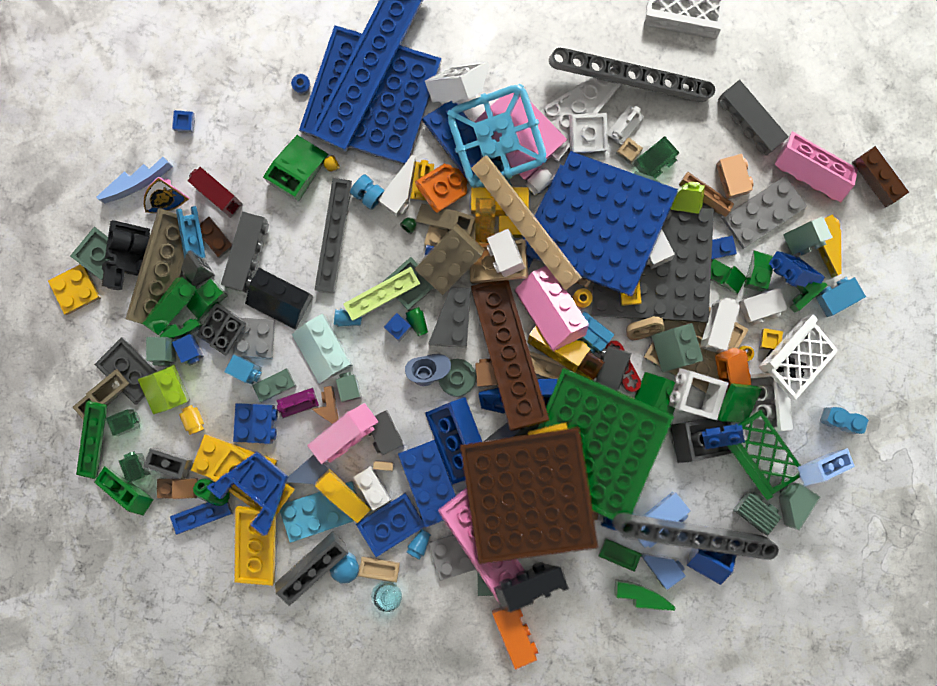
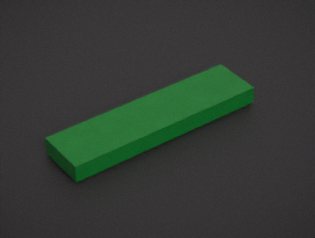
(91, 439)

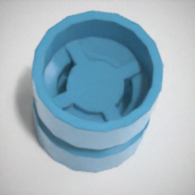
(367, 191)

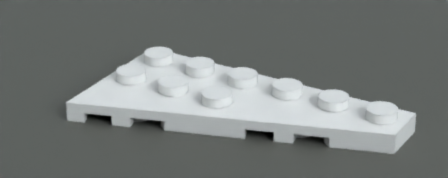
(585, 99)

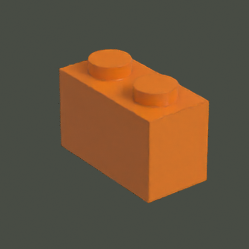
(733, 367)

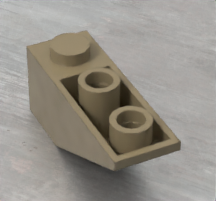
(445, 219)

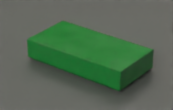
(619, 554)

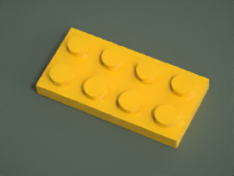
(211, 451)
(229, 461)
(252, 550)

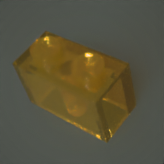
(484, 219)

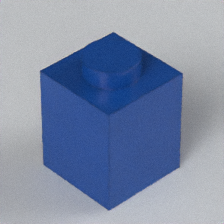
(398, 327)
(188, 349)

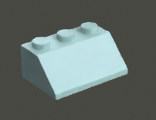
(321, 348)

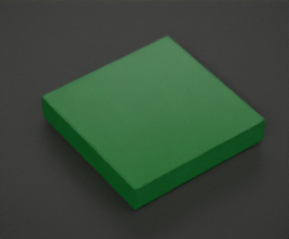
(739, 402)

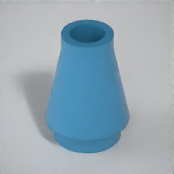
(342, 318)
(419, 544)

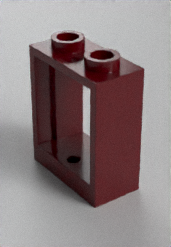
(214, 191)

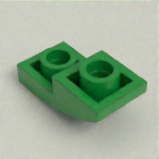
(176, 332)

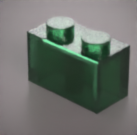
(656, 158)

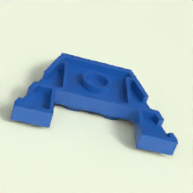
(260, 481)

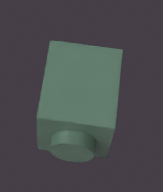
(348, 387)

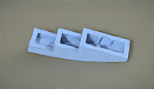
(127, 184)

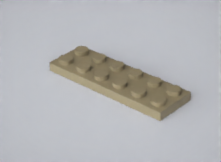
(159, 266)

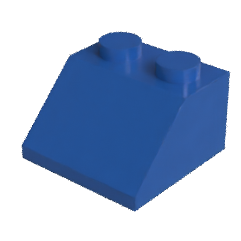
(712, 564)

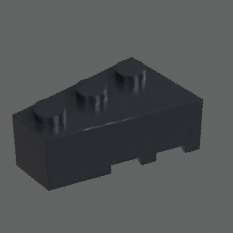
(530, 585)

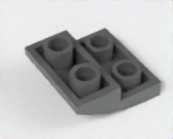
(221, 329)

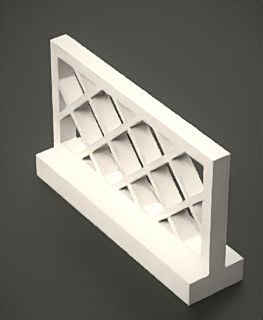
(683, 21)
(786, 347)

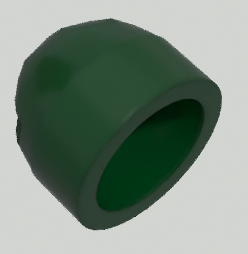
(409, 225)

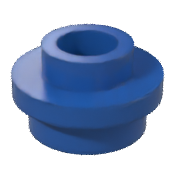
(303, 88)

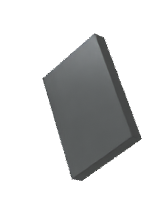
(130, 364)

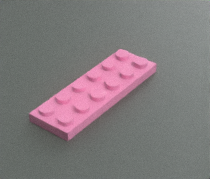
(459, 520)

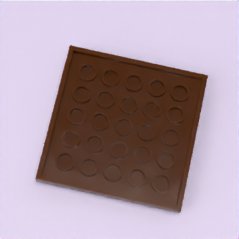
(529, 496)

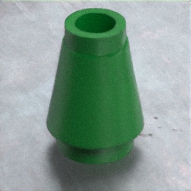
(417, 321)

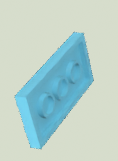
(312, 515)

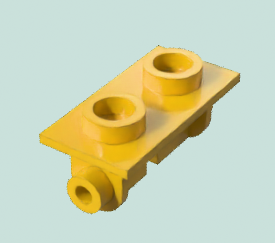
(421, 169)

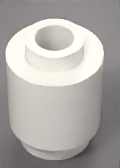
(539, 181)

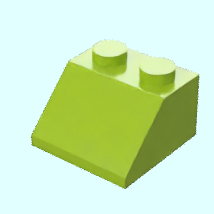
(164, 389)

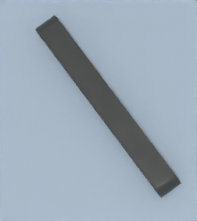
(623, 74)
(742, 543)

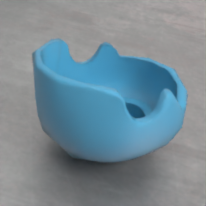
(346, 569)

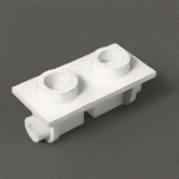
(625, 124)

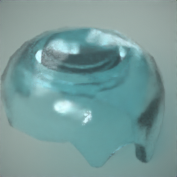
(386, 596)

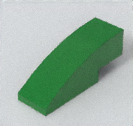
(641, 596)

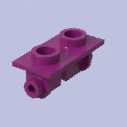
(297, 402)

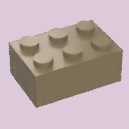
(449, 259)

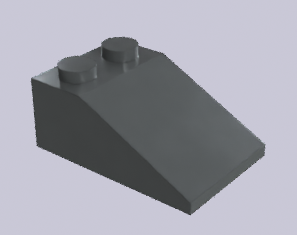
(690, 443)

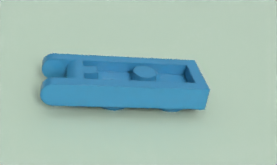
(190, 232)

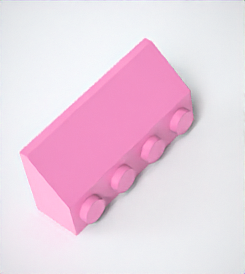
(816, 167)
(551, 309)

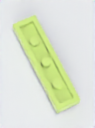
(381, 294)

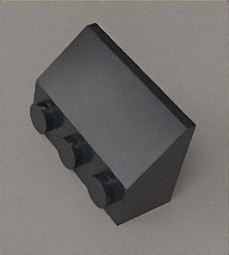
(277, 298)

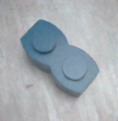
(846, 421)

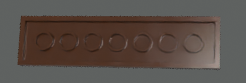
(509, 354)

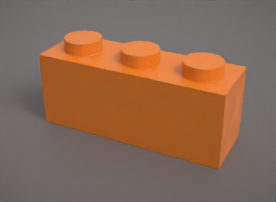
(515, 637)

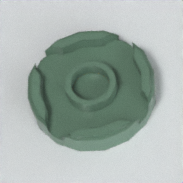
(459, 379)

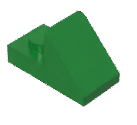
(727, 277)
(808, 292)

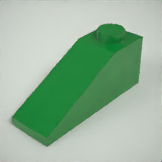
(169, 305)
(126, 494)

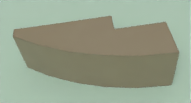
(103, 392)

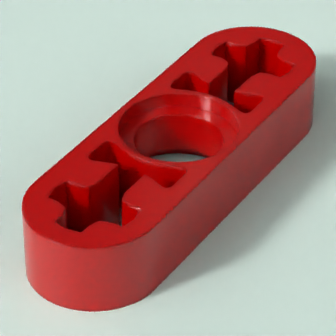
(634, 376)

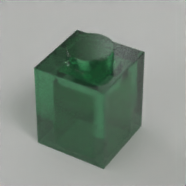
(123, 422)
(133, 466)

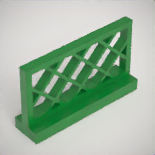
(752, 469)

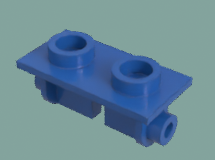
(731, 436)

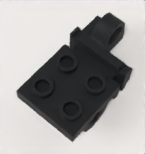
(125, 253)

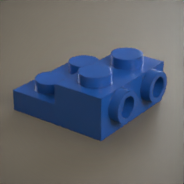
(794, 269)
(255, 423)

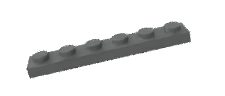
(333, 235)

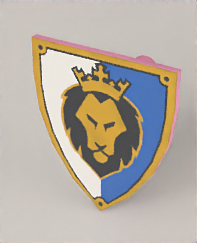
(162, 195)

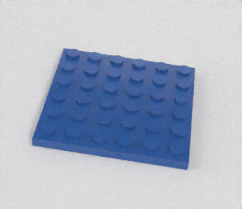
(396, 108)
(605, 221)

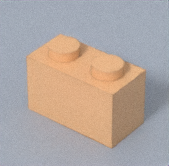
(734, 176)

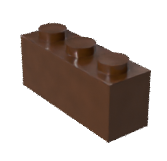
(880, 177)

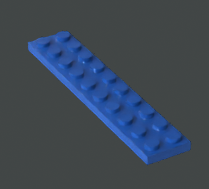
(364, 71)

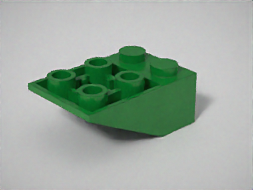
(295, 167)

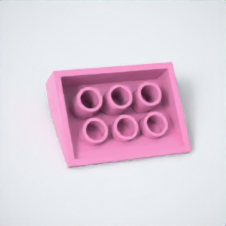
(551, 136)

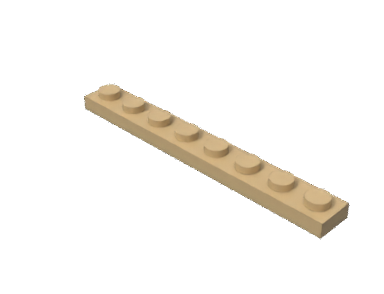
(526, 222)

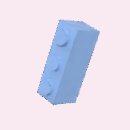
(826, 467)
(669, 508)

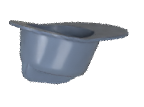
(427, 369)

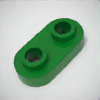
(207, 495)

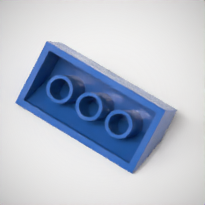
(453, 426)

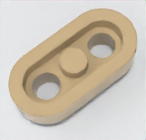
(645, 328)

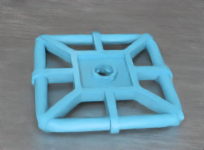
(502, 124)

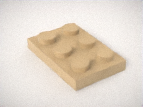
(484, 270)

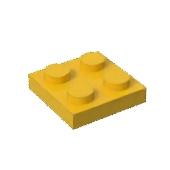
(74, 289)

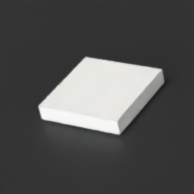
(588, 132)

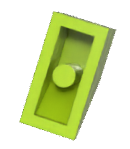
(689, 198)

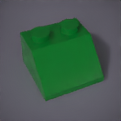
(656, 392)

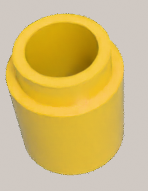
(582, 304)
(191, 420)

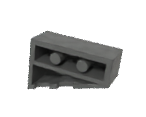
(453, 321)

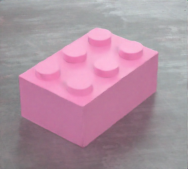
(343, 434)

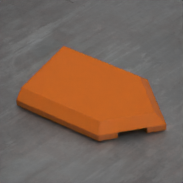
(442, 186)

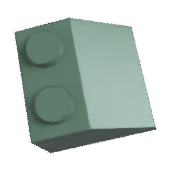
(677, 347)
(796, 504)

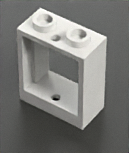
(720, 325)
(713, 398)

